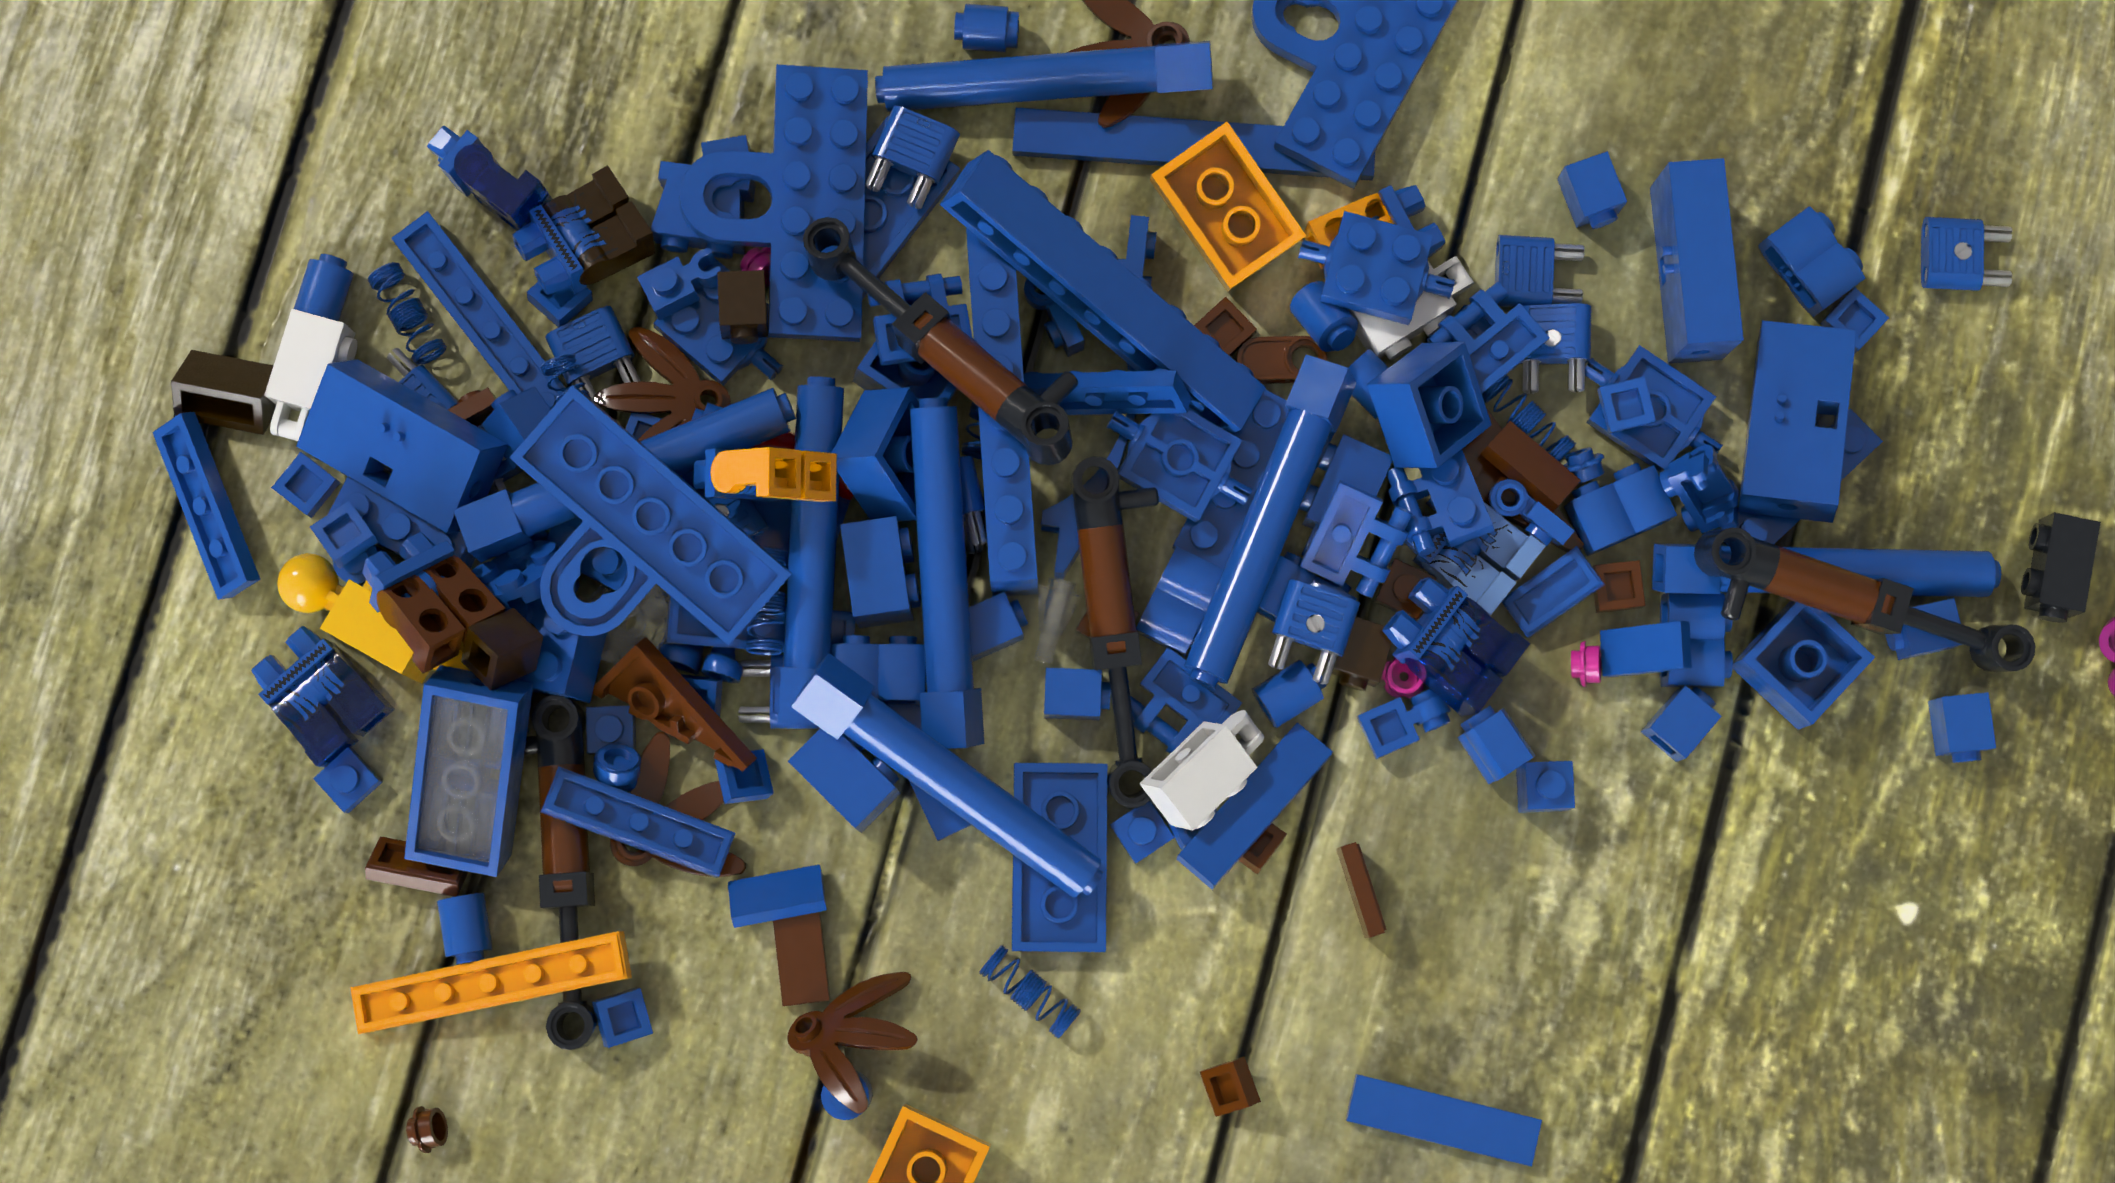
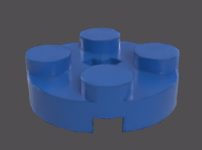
(517, 572)

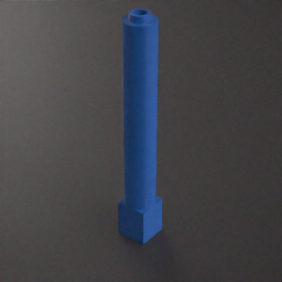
(1047, 76)
(1314, 411)
(511, 519)
(810, 550)
(1927, 571)
(843, 703)
(951, 705)

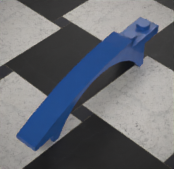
(1061, 516)

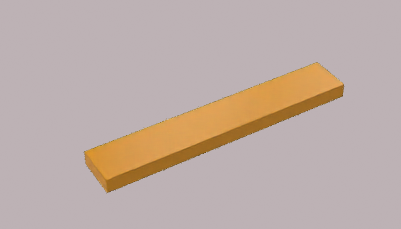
(491, 982)

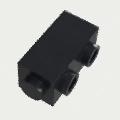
(2060, 566)

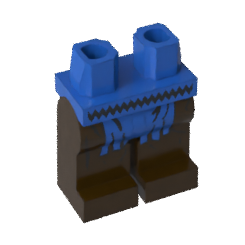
(585, 235)

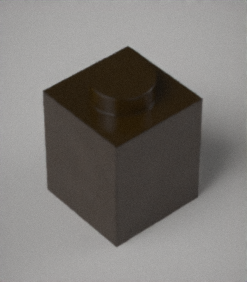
(742, 306)
(502, 648)
(1363, 656)

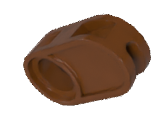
(1272, 357)

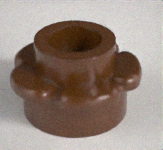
(427, 1129)

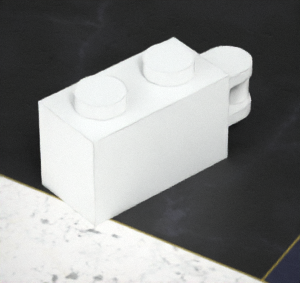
(1394, 338)
(300, 364)
(1204, 771)

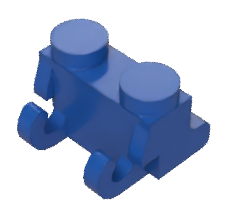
(1704, 490)

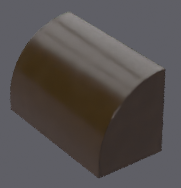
(224, 391)

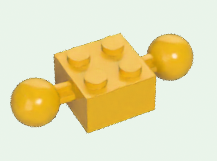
(311, 585)

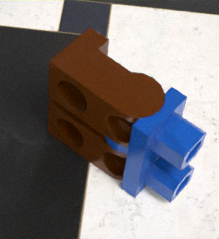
(429, 598)

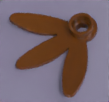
(1133, 23)
(657, 397)
(696, 803)
(819, 1034)

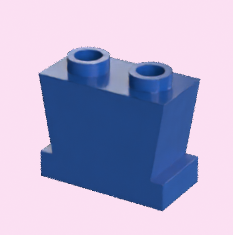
(669, 224)

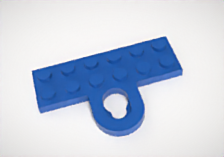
(1355, 78)
(810, 176)
(648, 516)

